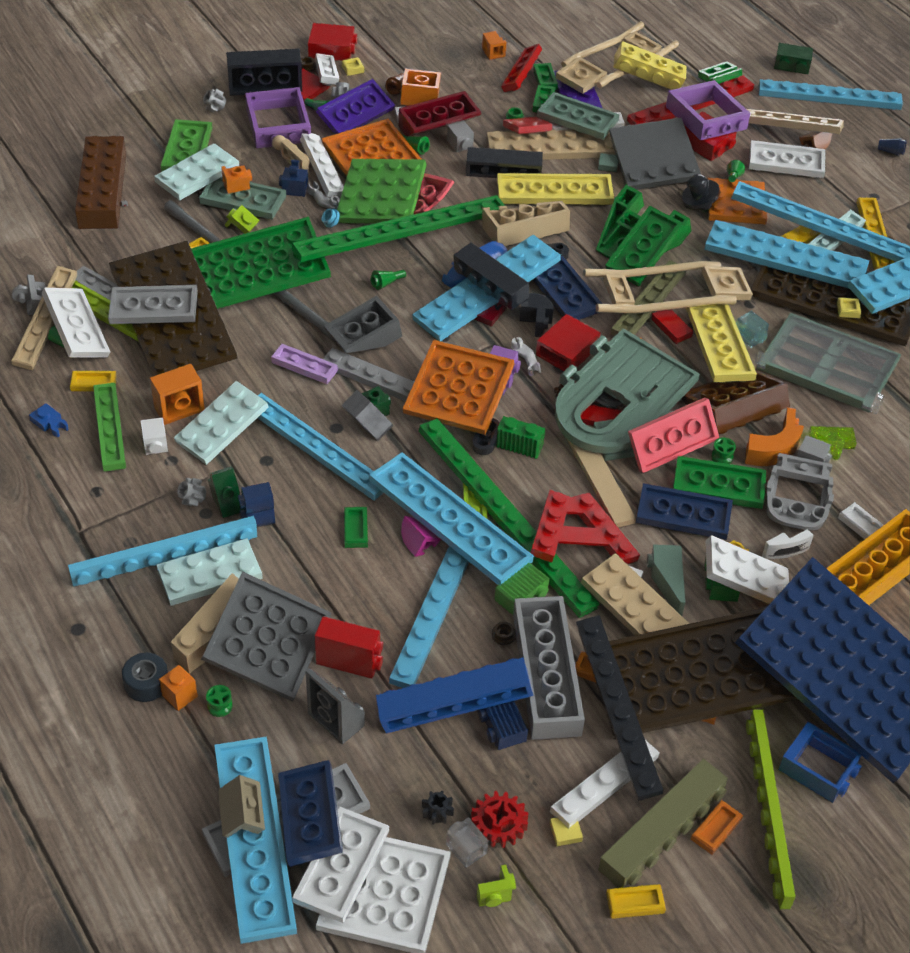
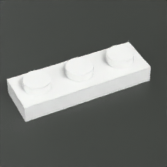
(326, 69)

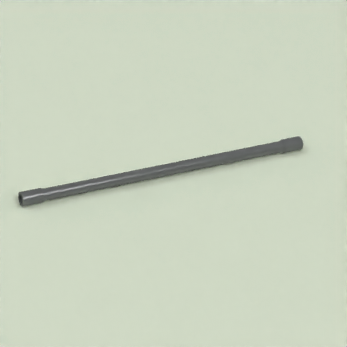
(177, 212)

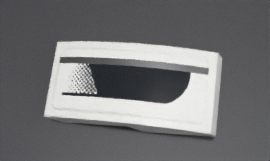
(784, 547)

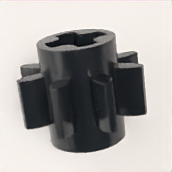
(437, 807)

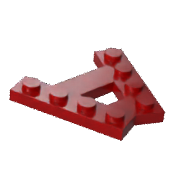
(599, 529)

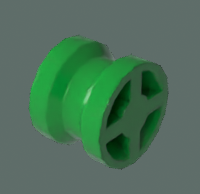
(723, 450)
(219, 694)

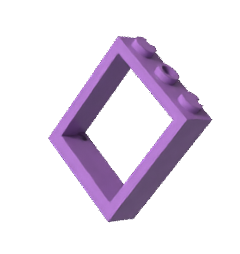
(277, 99)
(679, 104)

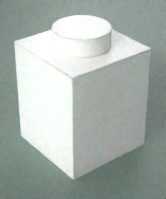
(154, 436)

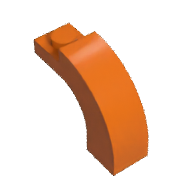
(765, 449)

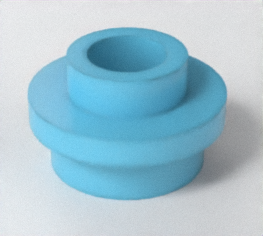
(330, 217)

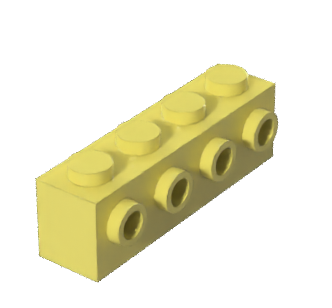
(649, 66)

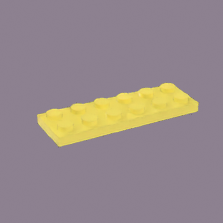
(569, 188)
(721, 343)

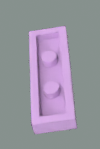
(304, 363)

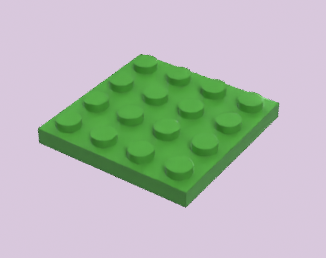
(380, 190)

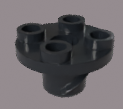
(700, 192)

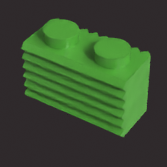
(525, 583)

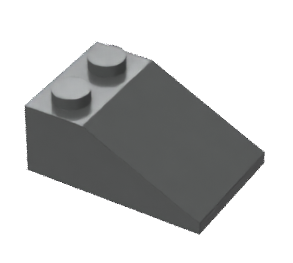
(365, 327)
(333, 707)

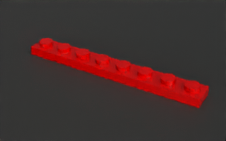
(660, 112)

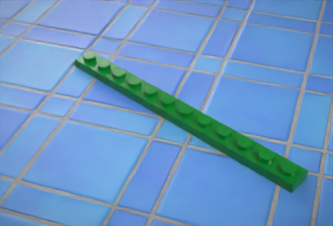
(393, 229)
(506, 515)

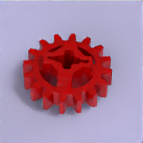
(510, 826)

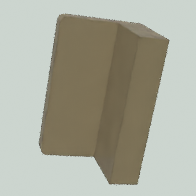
(241, 806)

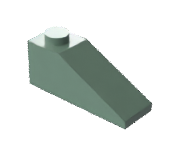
(668, 574)

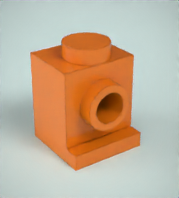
(493, 45)
(236, 178)

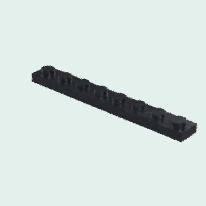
(619, 709)

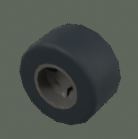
(142, 676)

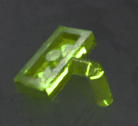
(838, 437)

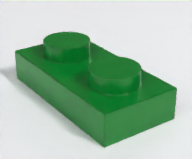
(545, 75)
(542, 94)

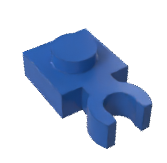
(46, 418)

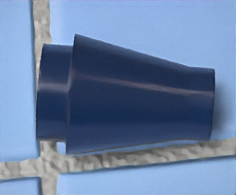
(894, 146)

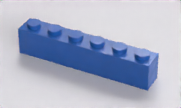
(454, 695)

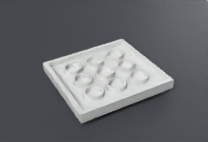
(396, 898)

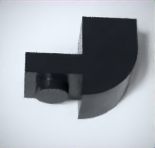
(537, 310)

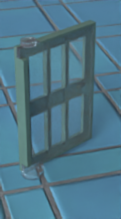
(829, 362)

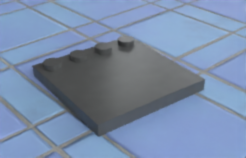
(654, 153)
(265, 636)

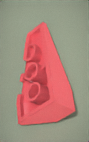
(432, 192)

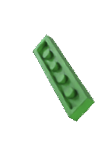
(109, 427)

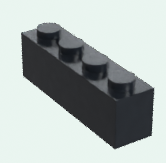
(489, 162)
(491, 276)

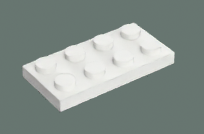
(787, 159)
(75, 322)
(744, 570)
(335, 881)

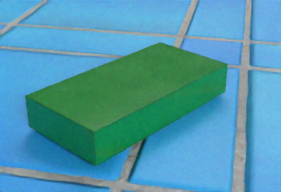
(355, 527)

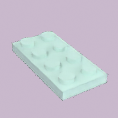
(195, 171)
(221, 422)
(206, 571)

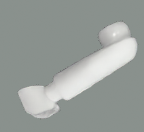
(527, 353)

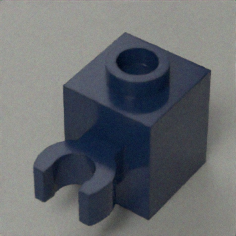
(294, 180)

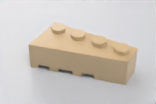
(520, 223)
(194, 637)

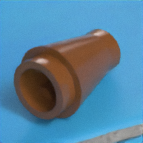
(394, 84)

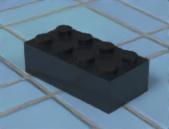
(263, 70)

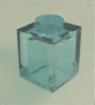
(752, 328)

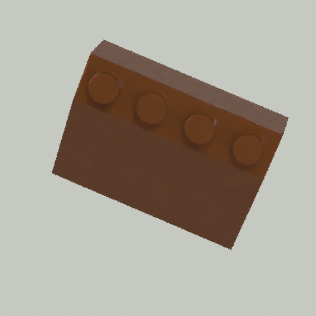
(742, 402)

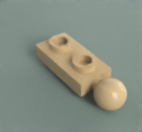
(290, 151)

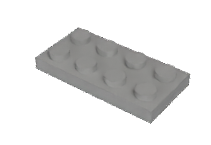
(153, 304)

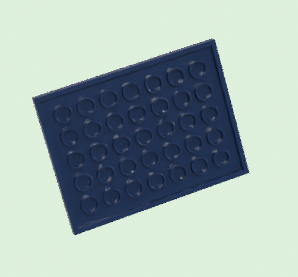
(839, 664)

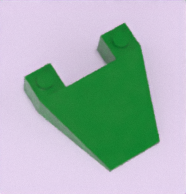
(624, 217)

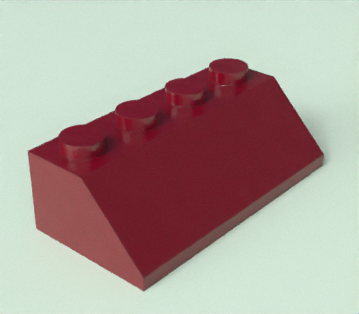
(436, 113)

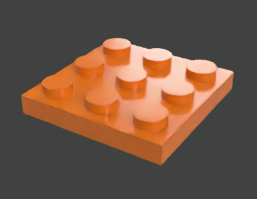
(730, 210)

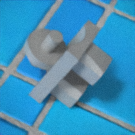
(30, 294)

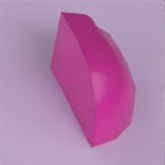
(417, 536)

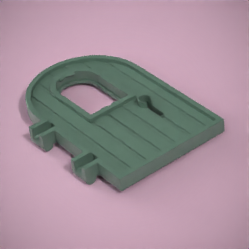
(627, 374)

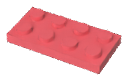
(673, 435)

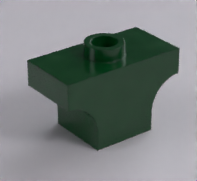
(225, 491)

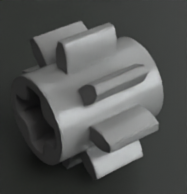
(340, 89)
(214, 100)
(191, 491)

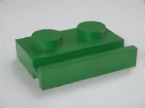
(720, 72)

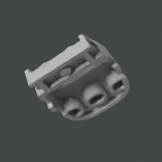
(798, 513)

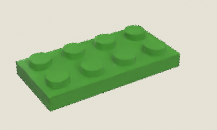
(185, 140)

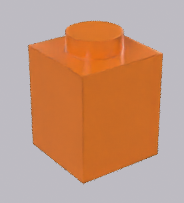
(178, 687)

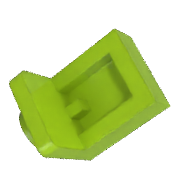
(242, 219)
(496, 892)

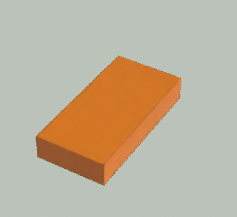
(716, 827)

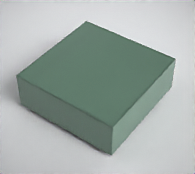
(608, 162)

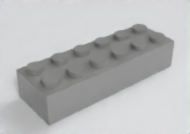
(548, 655)

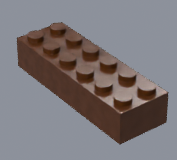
(101, 182)

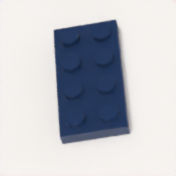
(567, 291)
(684, 511)
(309, 813)

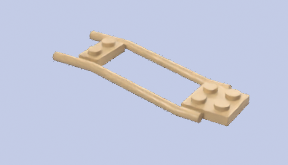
(584, 75)
(724, 284)

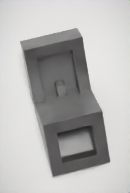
(367, 415)

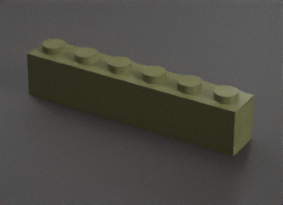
(663, 824)

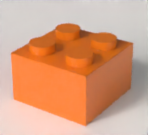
(419, 86)
(177, 394)

